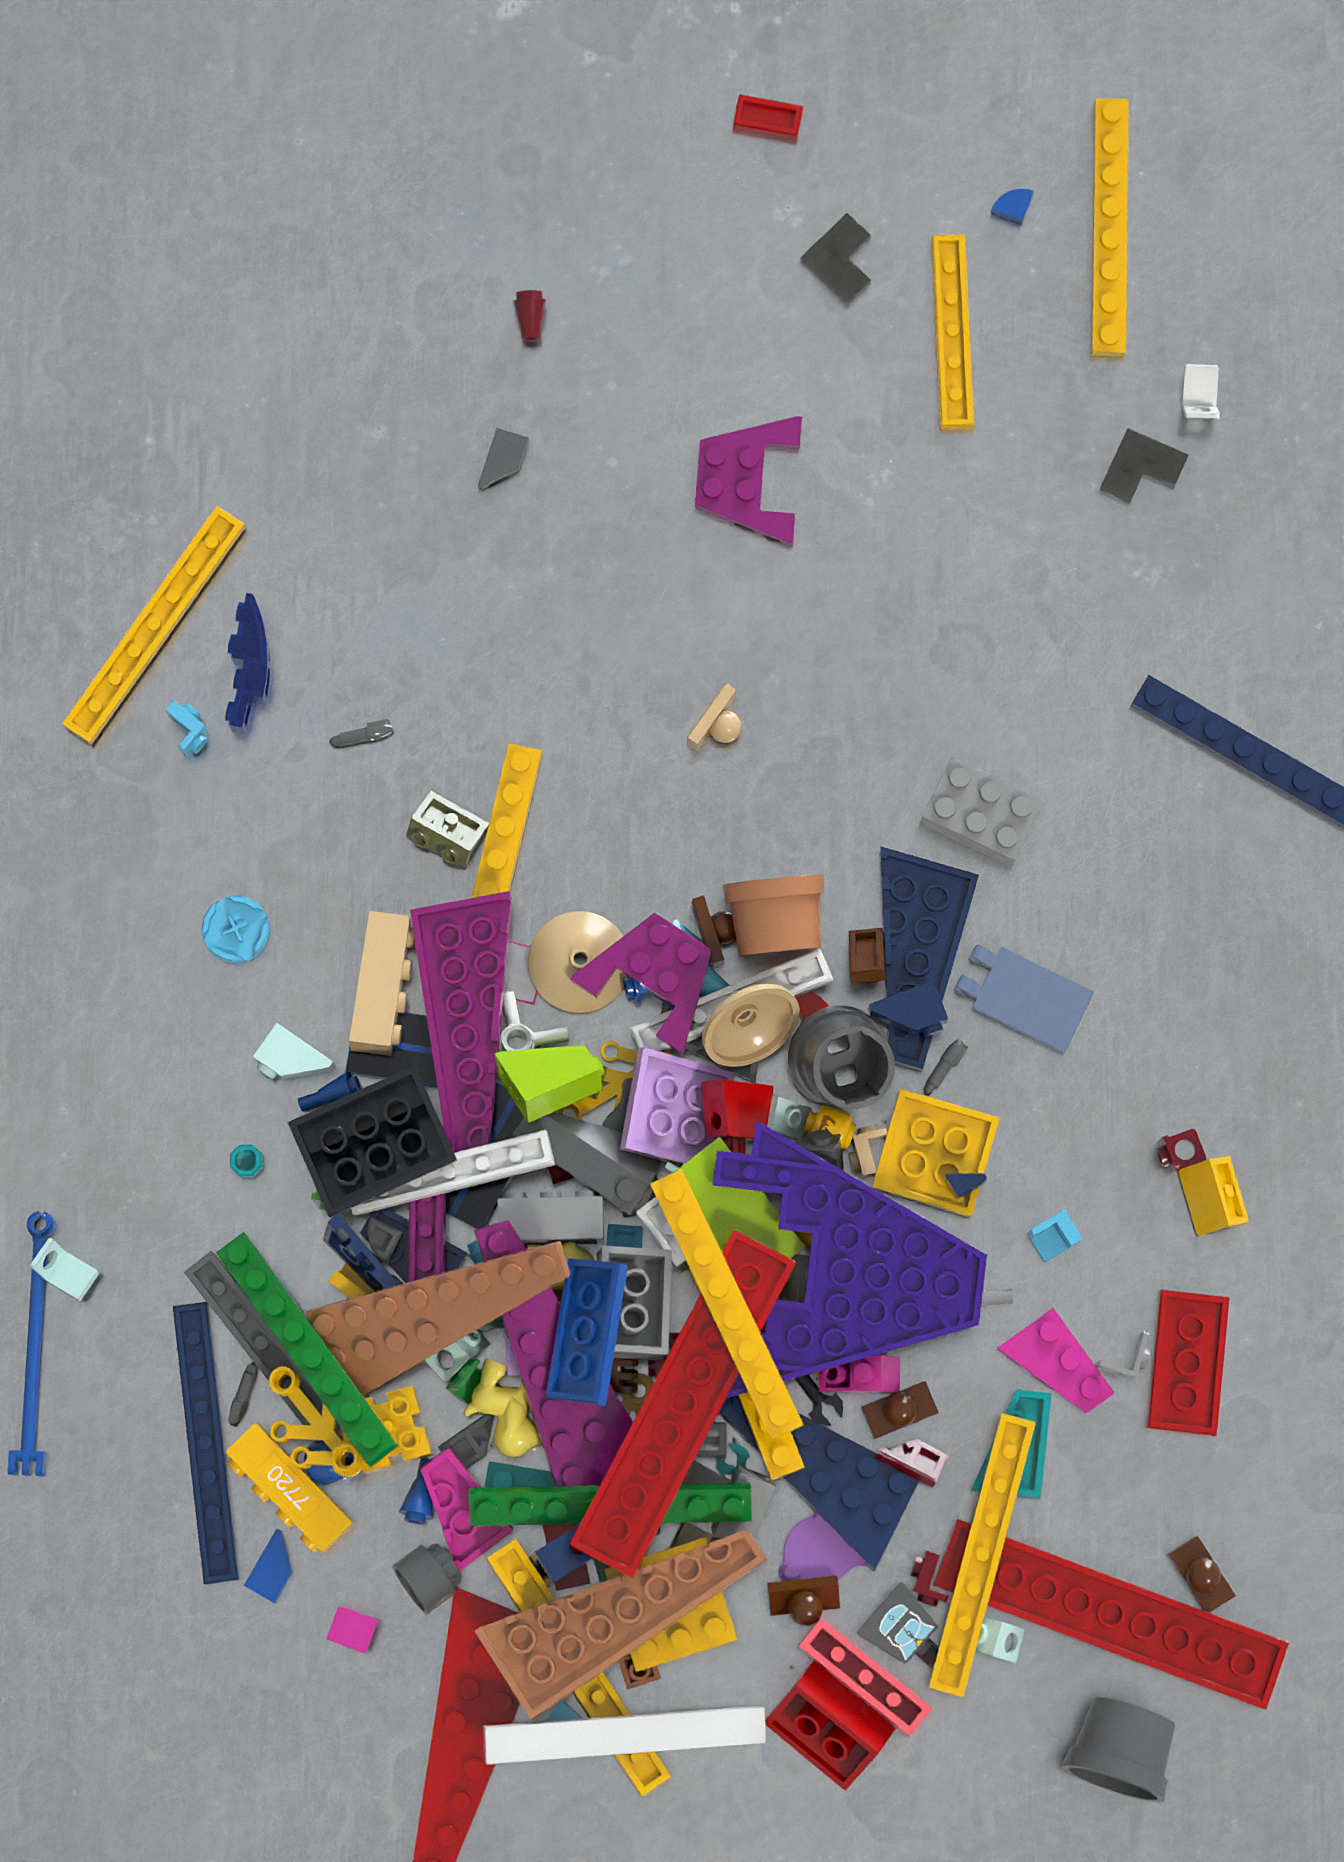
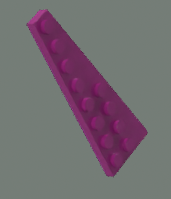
(463, 982)
(575, 1436)

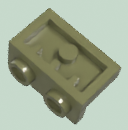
(446, 829)

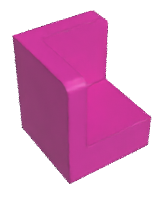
(352, 1629)

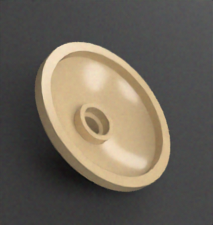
(553, 963)
(750, 1025)

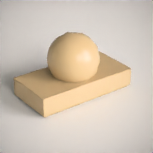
(717, 720)

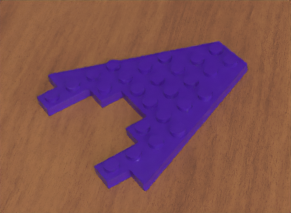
(873, 1268)

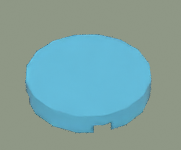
(235, 929)

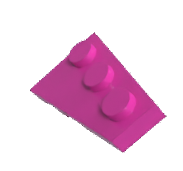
(1059, 1361)
(449, 1491)

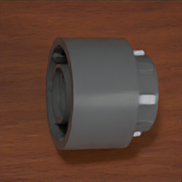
(428, 1576)

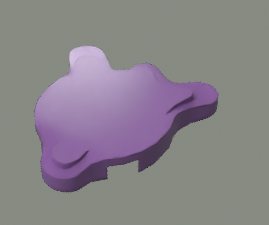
(816, 1551)

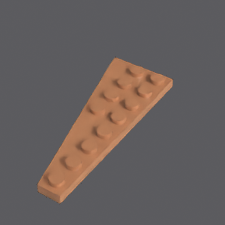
(407, 1323)
(581, 1635)

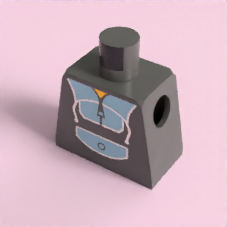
(901, 1627)

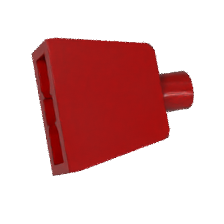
(734, 1109)

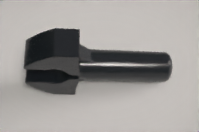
(817, 1398)

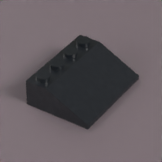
(372, 1141)

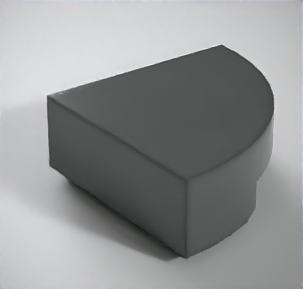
(383, 1239)

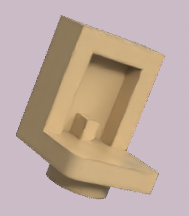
(861, 1157)

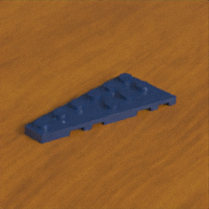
(922, 929)
(841, 1483)

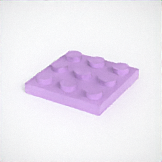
(667, 1107)

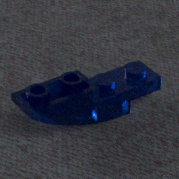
(252, 652)

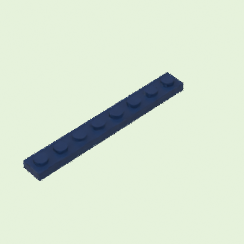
(1241, 749)

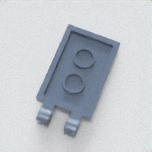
(1026, 997)

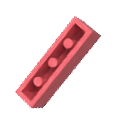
(864, 1677)

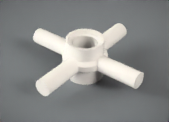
(514, 1028)

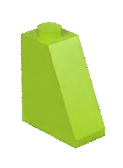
(548, 1077)

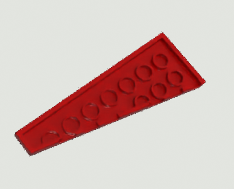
(468, 1698)

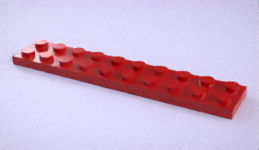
(676, 1416)
(1126, 1619)

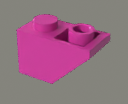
(865, 1375)

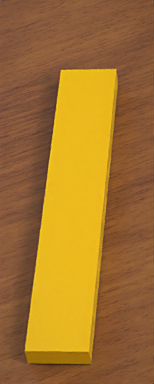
(952, 332)

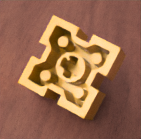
(400, 1422)

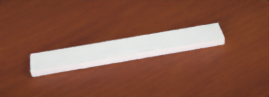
(624, 1734)

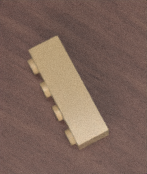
(381, 983)

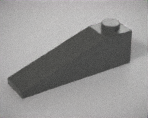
(595, 1158)

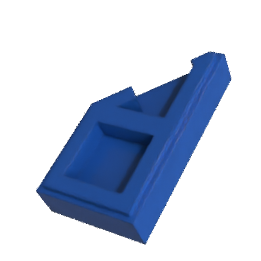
(271, 1569)

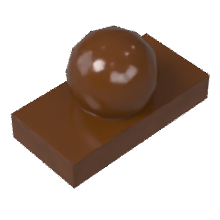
(713, 929)
(866, 956)
(899, 1410)
(1201, 1574)
(804, 1598)

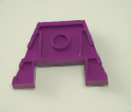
(733, 474)
(661, 961)

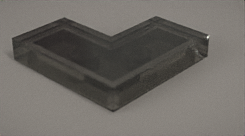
(831, 259)
(1141, 456)

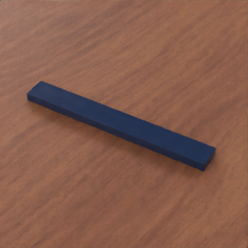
(206, 1443)

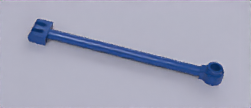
(33, 1351)

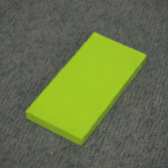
(736, 1208)

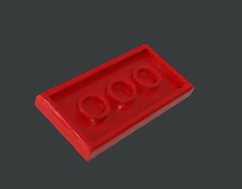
(1187, 1362)

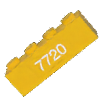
(290, 1488)

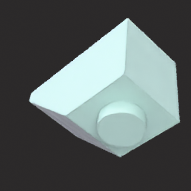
(289, 1056)

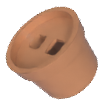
(776, 913)

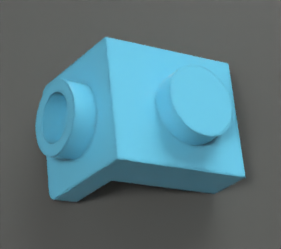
(188, 718)

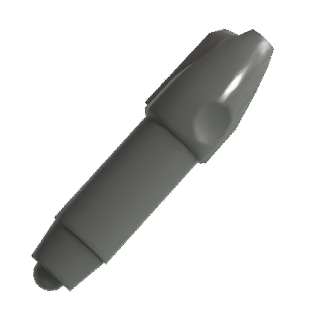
(373, 731)
(949, 1059)
(240, 1402)

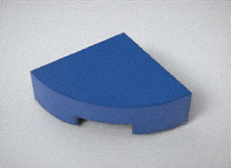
(1013, 204)

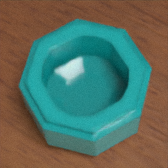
(246, 1161)

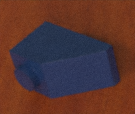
(912, 1010)

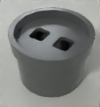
(814, 1066)
(1122, 1750)

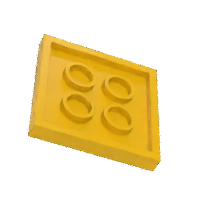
(930, 1141)
(698, 1631)

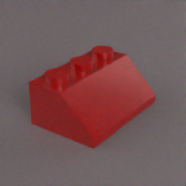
(829, 1725)

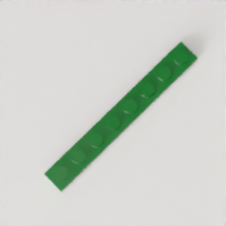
(307, 1349)
(569, 1504)

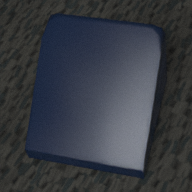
(964, 1183)

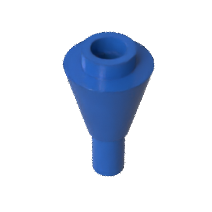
(334, 1090)
(418, 1503)

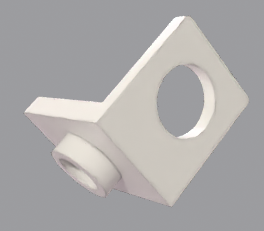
(1200, 391)

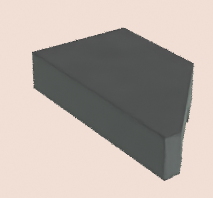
(503, 457)
(471, 1442)

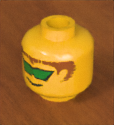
(834, 1121)

